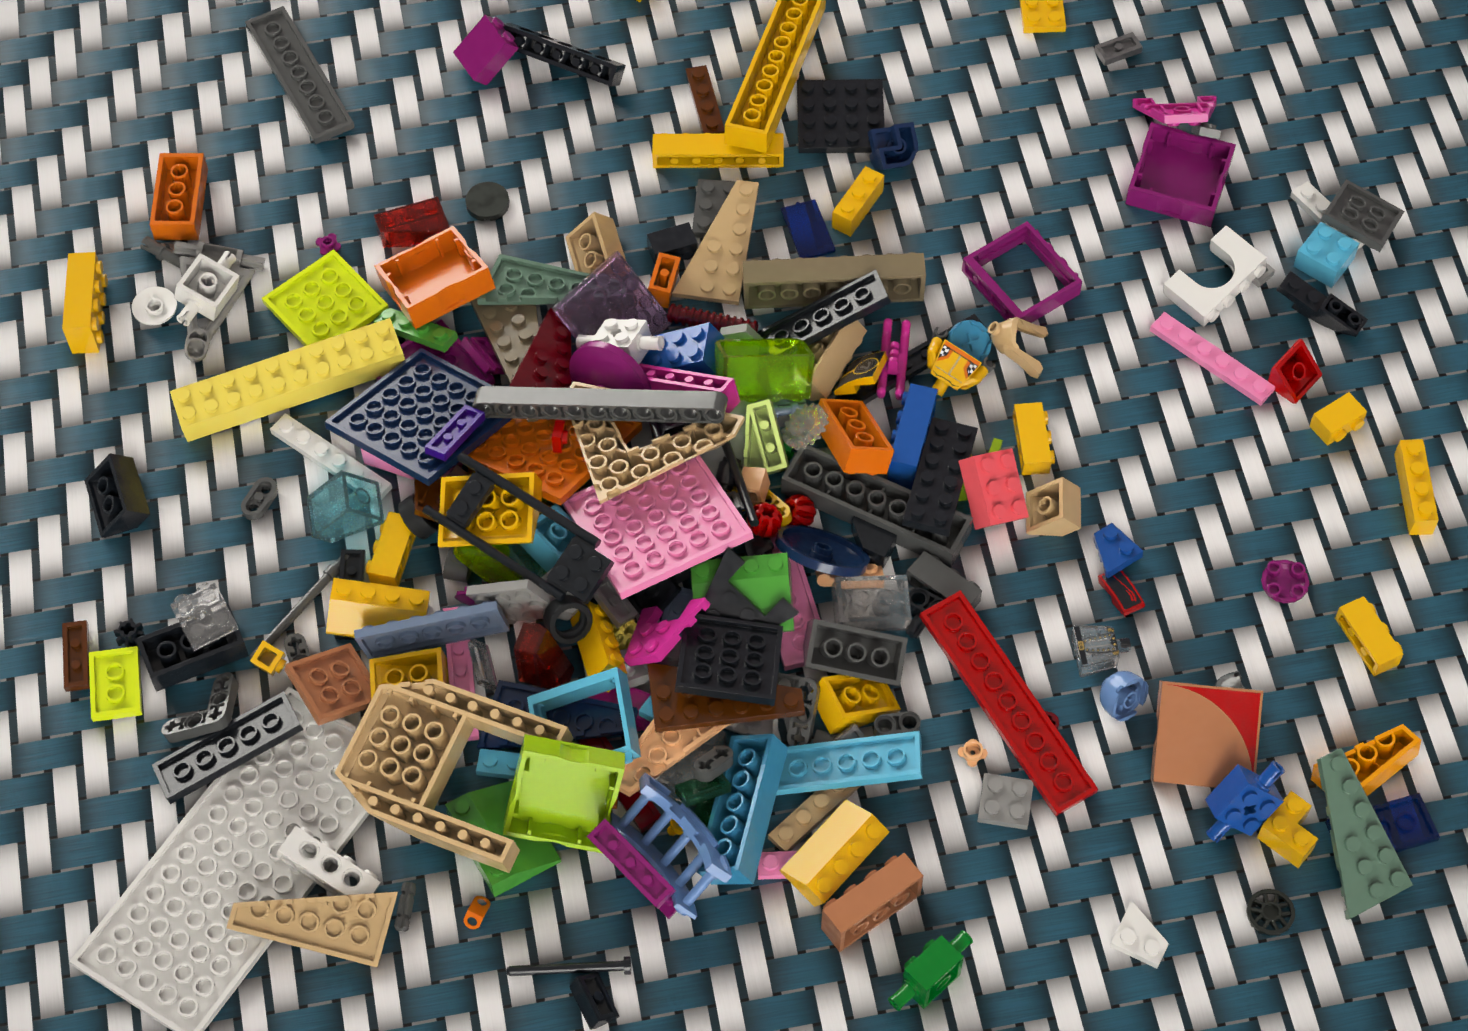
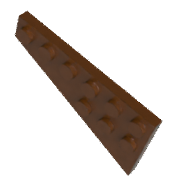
(688, 711)

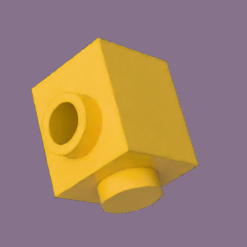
(269, 658)

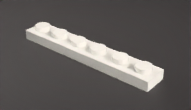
(322, 451)

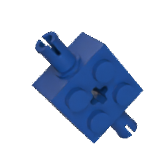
(1244, 800)

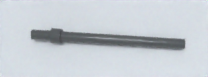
(330, 572)

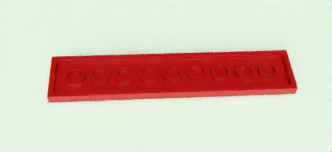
(1008, 703)

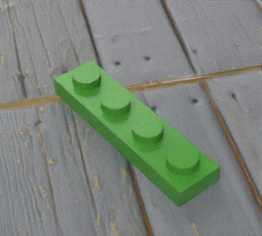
(428, 334)

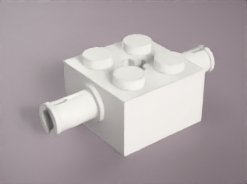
(206, 287)
(629, 335)

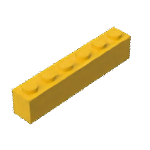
(710, 151)

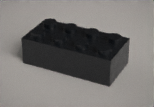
(173, 660)

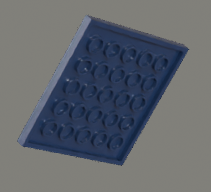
(408, 410)

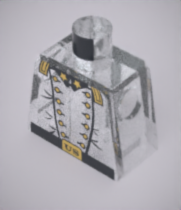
(1097, 648)

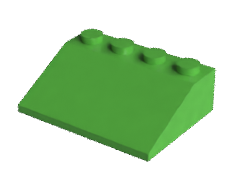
(761, 579)
(487, 810)

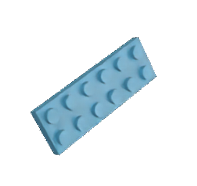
(852, 763)

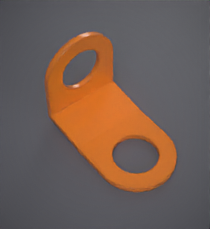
(476, 911)

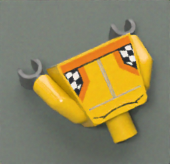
(953, 365)

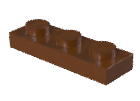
(76, 655)

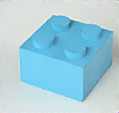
(1326, 254)
(549, 540)

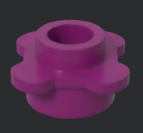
(331, 240)

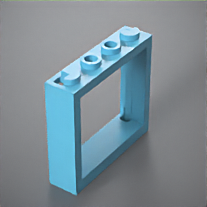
(588, 687)

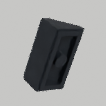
(593, 1000)

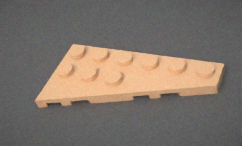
(663, 751)

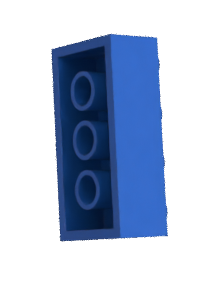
(687, 349)
(911, 433)

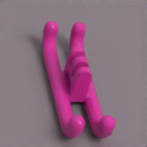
(897, 358)

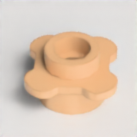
(972, 745)

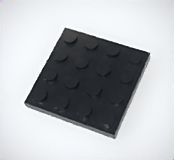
(838, 114)
(730, 660)

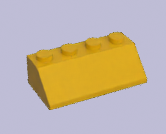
(365, 603)
(834, 852)

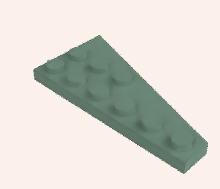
(529, 282)
(1361, 847)

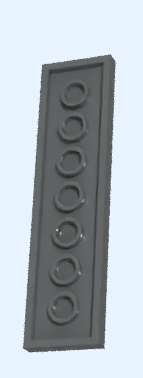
(299, 75)

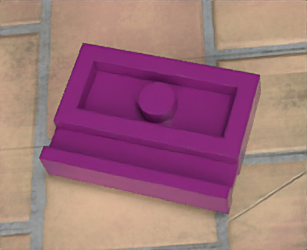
(482, 354)

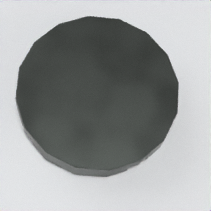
(487, 201)

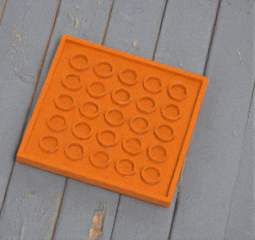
(528, 448)

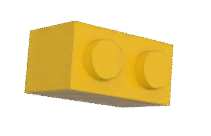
(1338, 419)

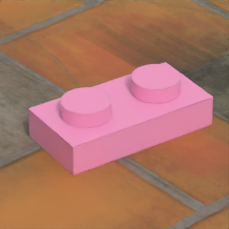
(771, 863)

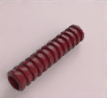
(696, 317)

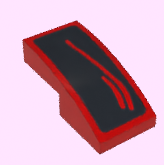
(1122, 592)

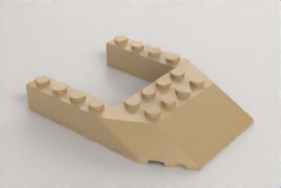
(410, 750)

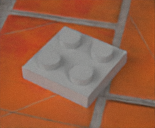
(1005, 801)

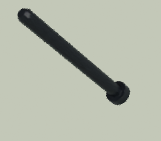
(567, 968)

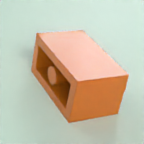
(664, 278)

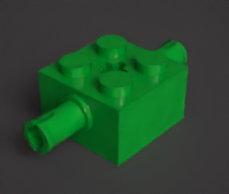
(931, 971)

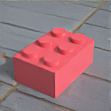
(993, 488)

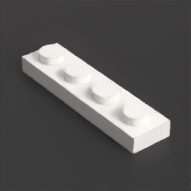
(1313, 203)

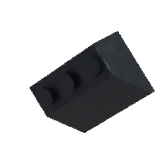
(117, 495)

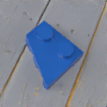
(1115, 549)

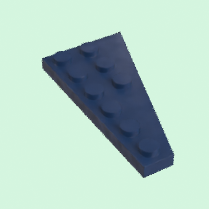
(584, 718)

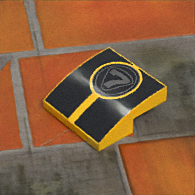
(861, 372)

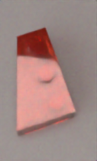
(411, 223)
(540, 658)

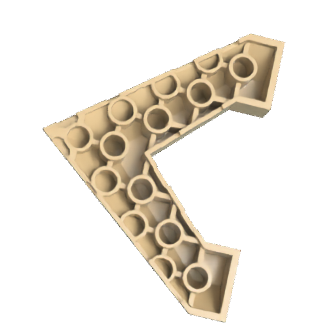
(619, 469)

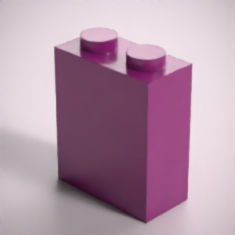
(486, 49)

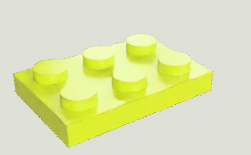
(115, 683)

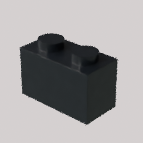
(673, 241)

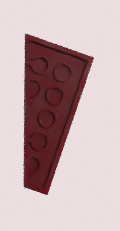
(547, 357)

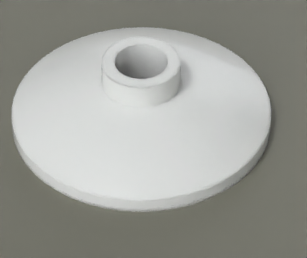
(152, 299)

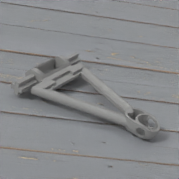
(198, 339)

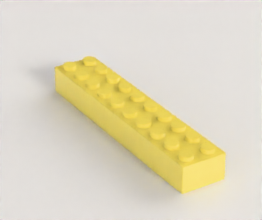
(287, 380)

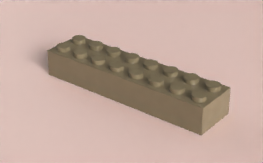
(806, 280)

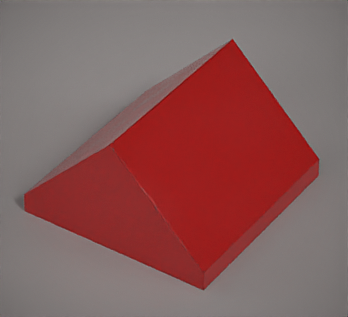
(1295, 372)

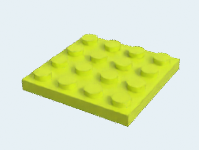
(324, 300)

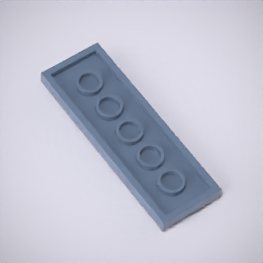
(432, 630)

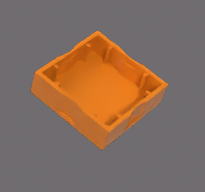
(434, 277)

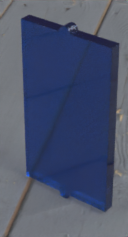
(808, 229)

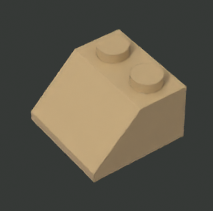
(1054, 508)

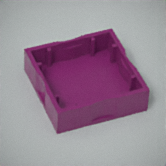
(1180, 174)

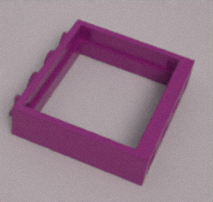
(1044, 250)

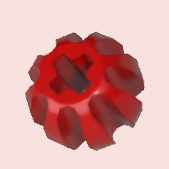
(801, 509)
(769, 520)

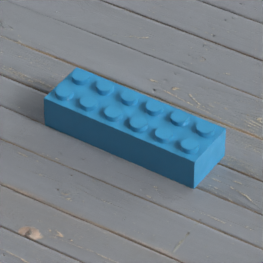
(743, 815)

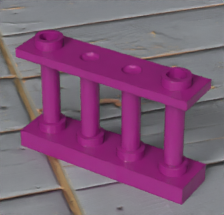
(634, 867)

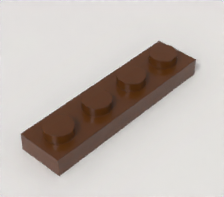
(704, 100)

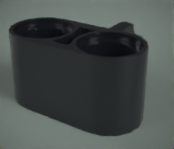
(928, 600)

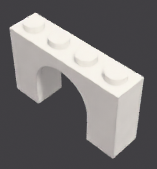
(1206, 303)

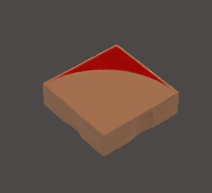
(1204, 732)

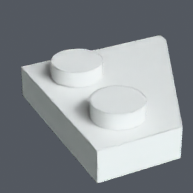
(1139, 938)

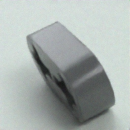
(713, 763)

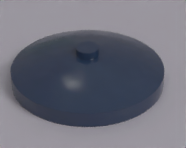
(822, 550)

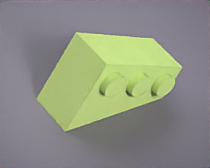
(763, 439)

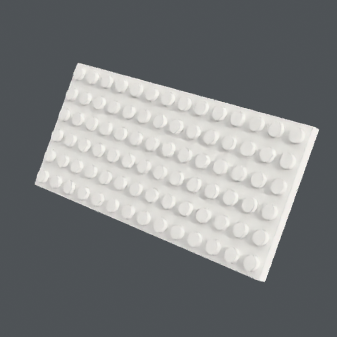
(168, 931)

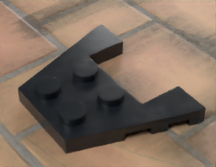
(730, 603)

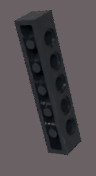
(566, 56)

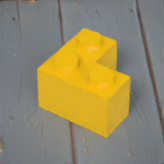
(1284, 833)

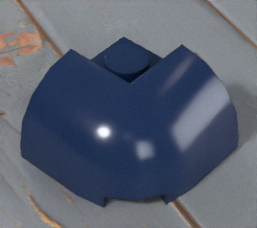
(893, 146)

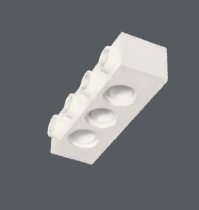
(313, 868)

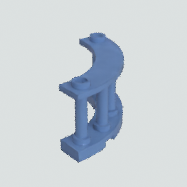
(693, 829)

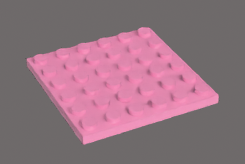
(661, 525)

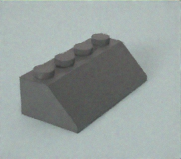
(854, 652)

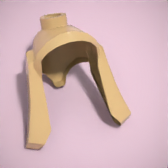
(1004, 339)

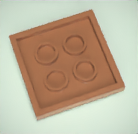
(332, 683)

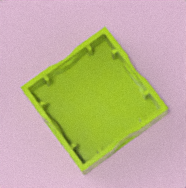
(562, 791)

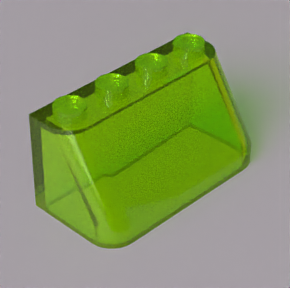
(767, 368)

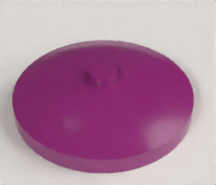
(607, 367)

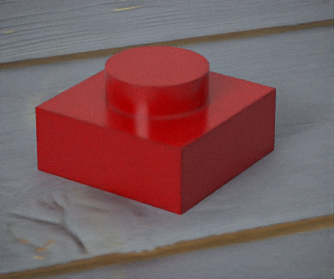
(559, 436)

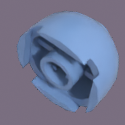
(1122, 694)

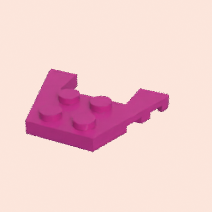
(1176, 113)
(655, 640)

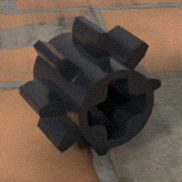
(128, 632)

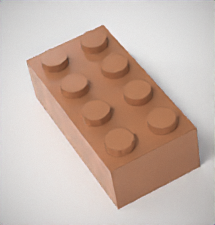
(871, 901)

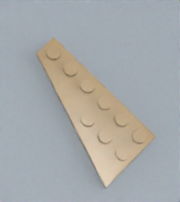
(717, 265)
(332, 925)

